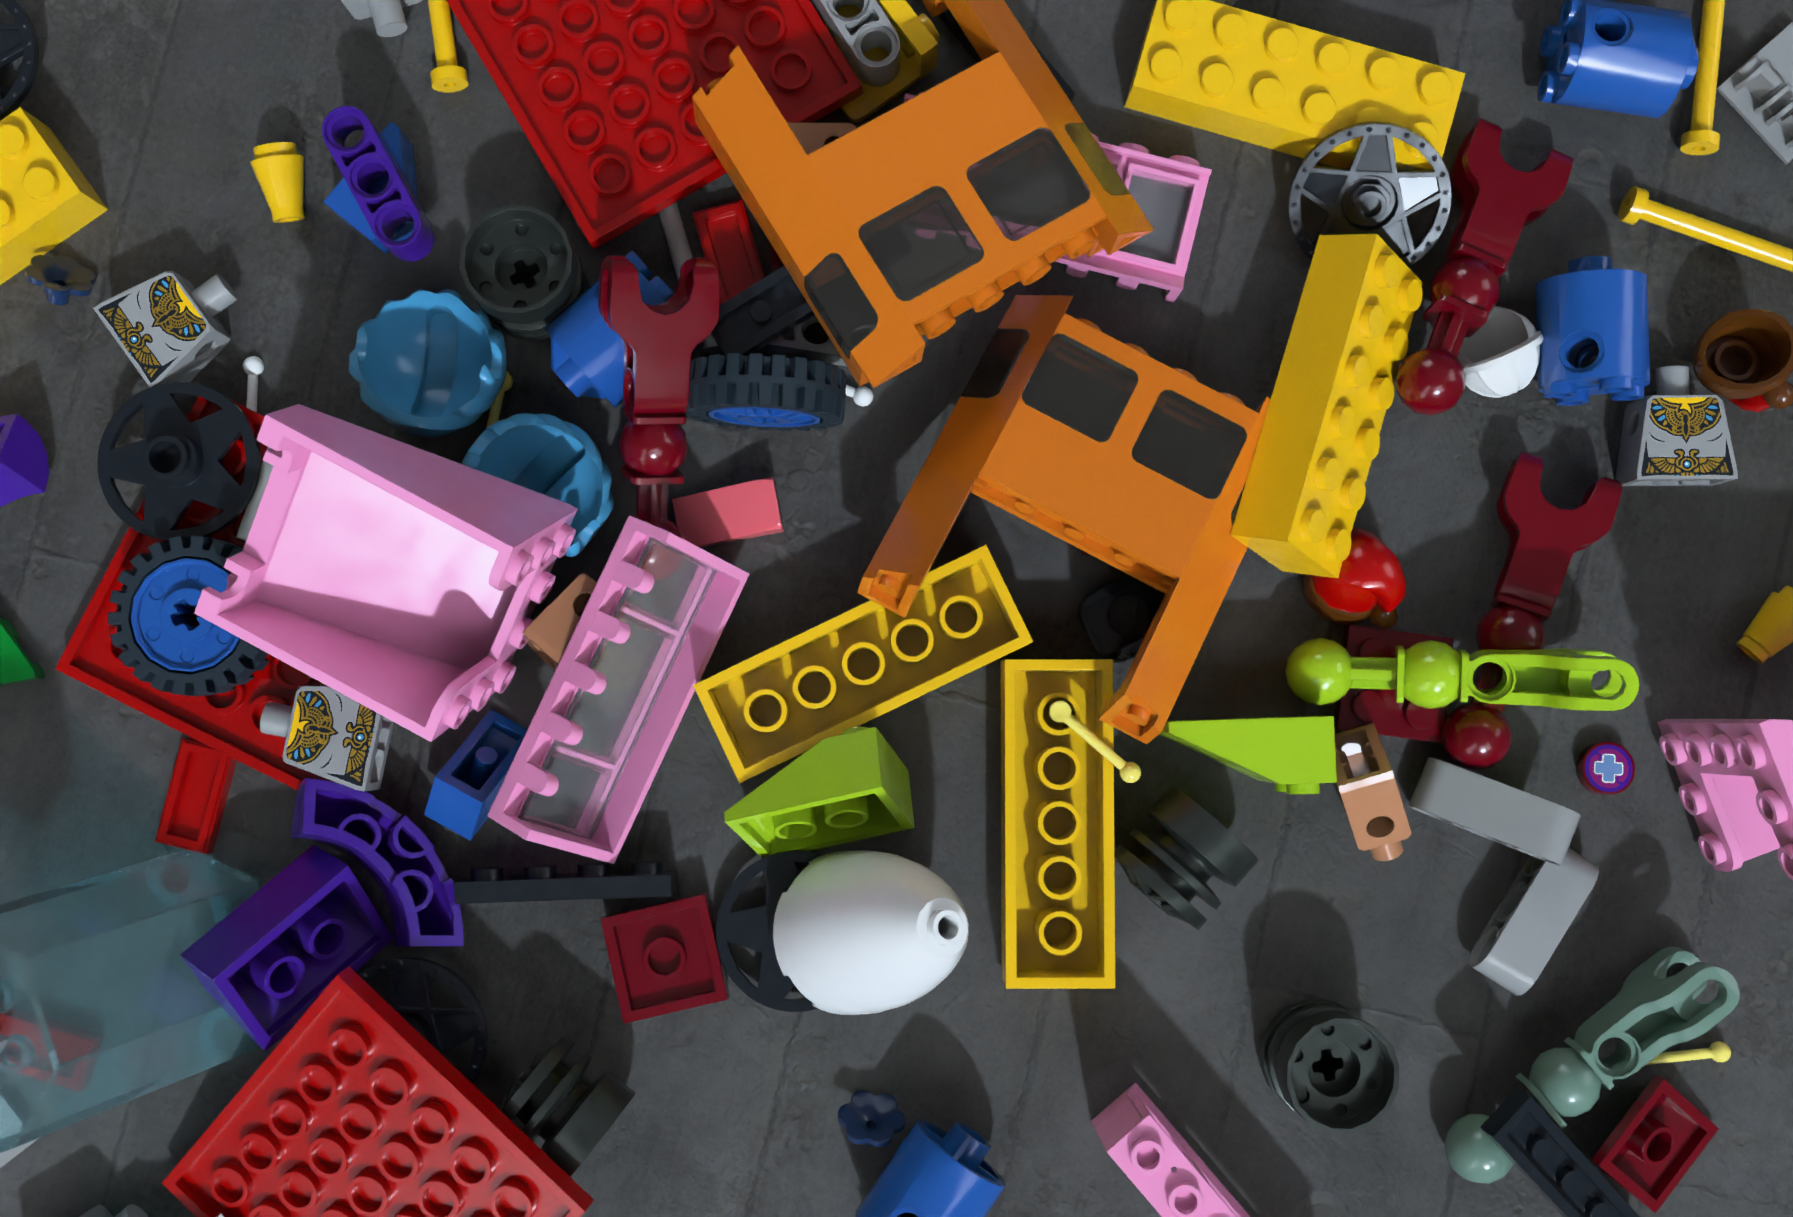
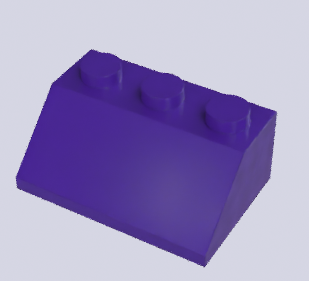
(288, 945)

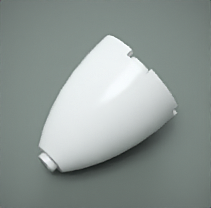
(868, 931)

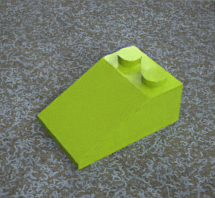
(1279, 750)
(828, 797)

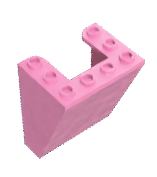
(389, 570)
(1735, 785)

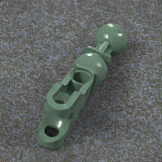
(1567, 1081)

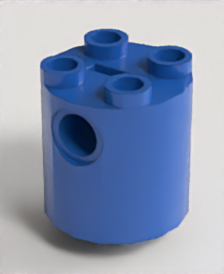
(1617, 57)
(1589, 315)
(586, 350)
(935, 1176)

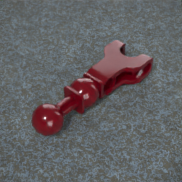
(1464, 291)
(657, 372)
(1525, 594)

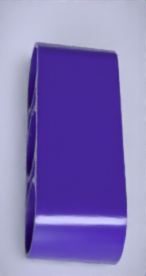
(365, 163)

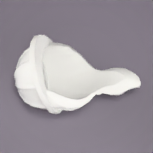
(1501, 354)

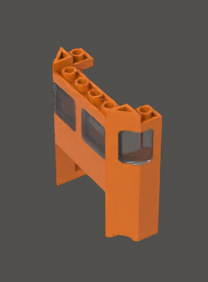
(927, 200)
(1103, 456)

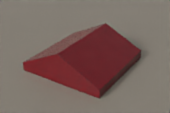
(1655, 1144)

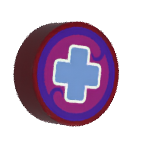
(1605, 768)

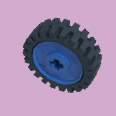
(766, 392)
(158, 626)

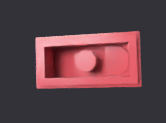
(729, 513)

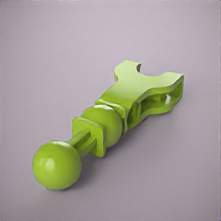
(1437, 674)

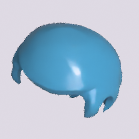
(429, 363)
(551, 460)

